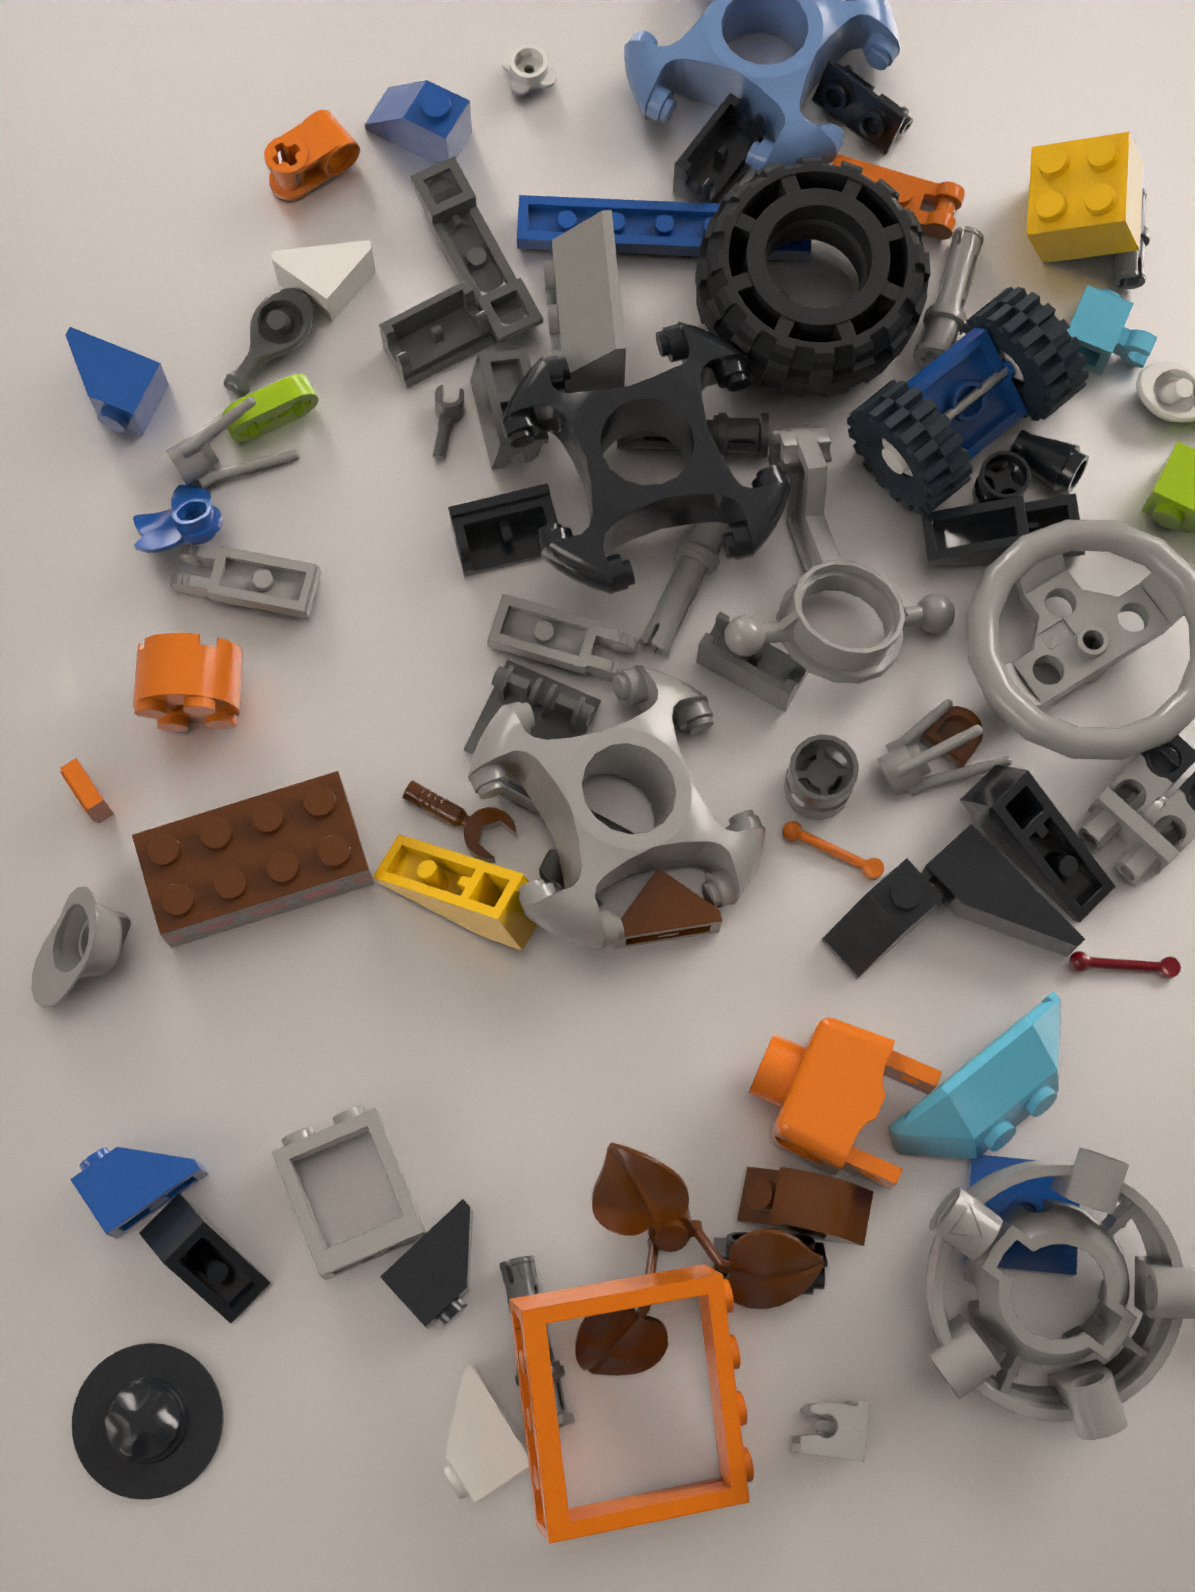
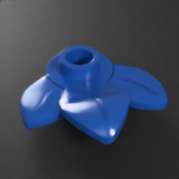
(188, 521)

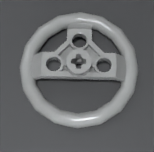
(1084, 641)

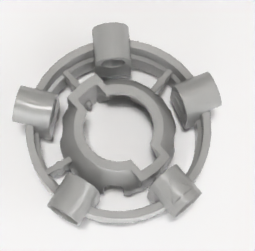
(1088, 1391)

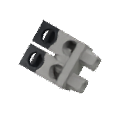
(1140, 814)

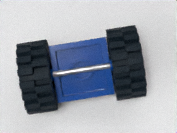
(1004, 369)

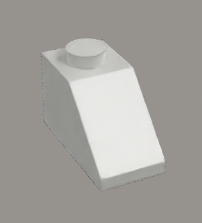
(481, 1442)

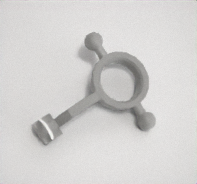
(803, 457)

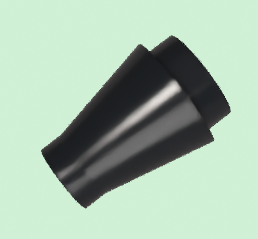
(1051, 460)

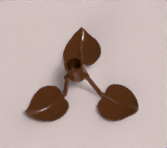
(645, 1194)

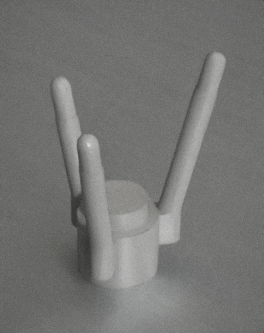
(195, 456)
(907, 766)

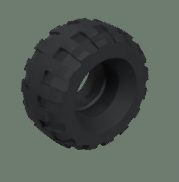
(799, 344)

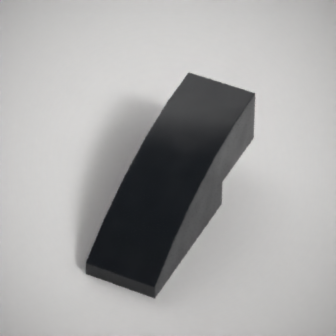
(985, 530)

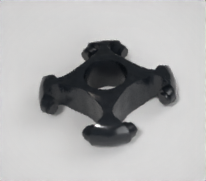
(662, 406)

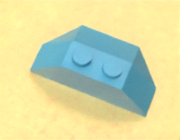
(989, 1093)

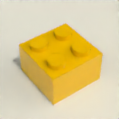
(1085, 198)

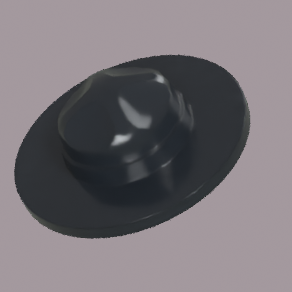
(147, 1421)

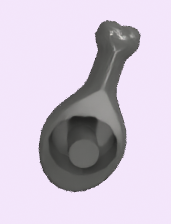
(275, 330)

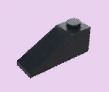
(1037, 839)
(994, 894)

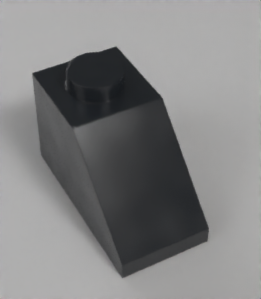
(882, 918)
(203, 1258)
(436, 1270)

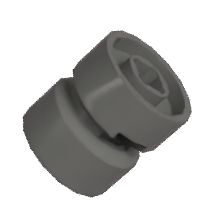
(820, 777)

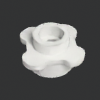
(528, 57)

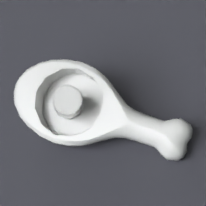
(1168, 391)

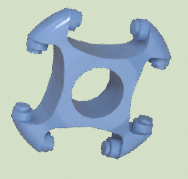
(709, 71)

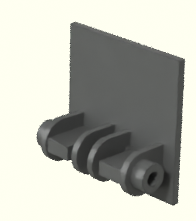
(556, 707)

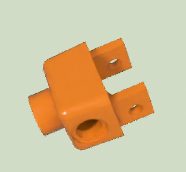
(833, 1092)

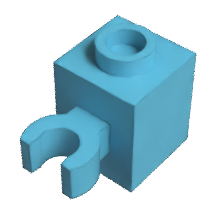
(1101, 330)

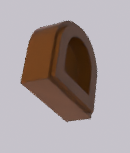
(951, 723)

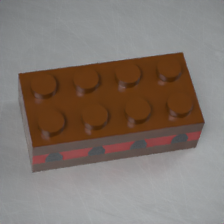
(252, 859)

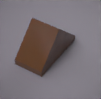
(667, 912)

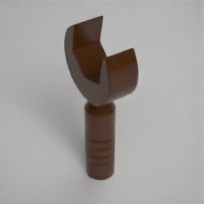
(456, 816)

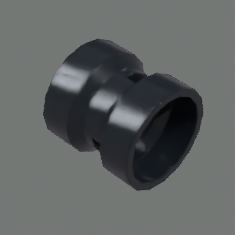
(1006, 473)

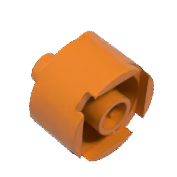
(188, 682)

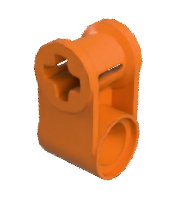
(311, 150)

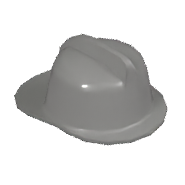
(80, 945)

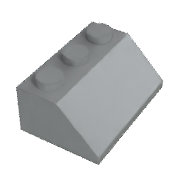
(587, 304)

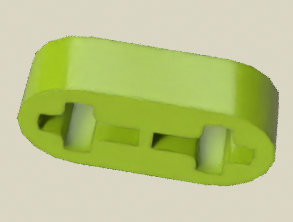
(274, 407)

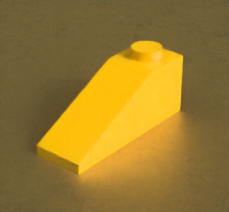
(459, 889)

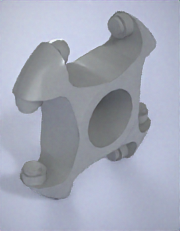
(589, 850)

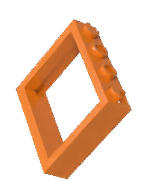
(539, 1410)

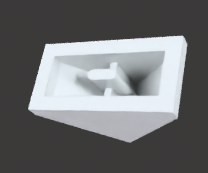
(326, 273)

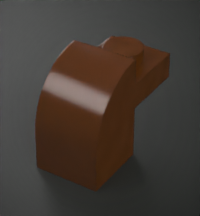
(806, 1204)

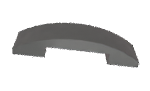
(473, 249)

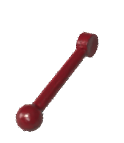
(1166, 968)

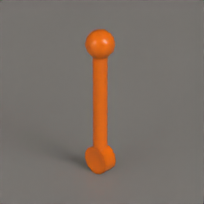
(871, 868)

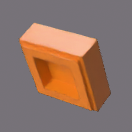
(86, 791)

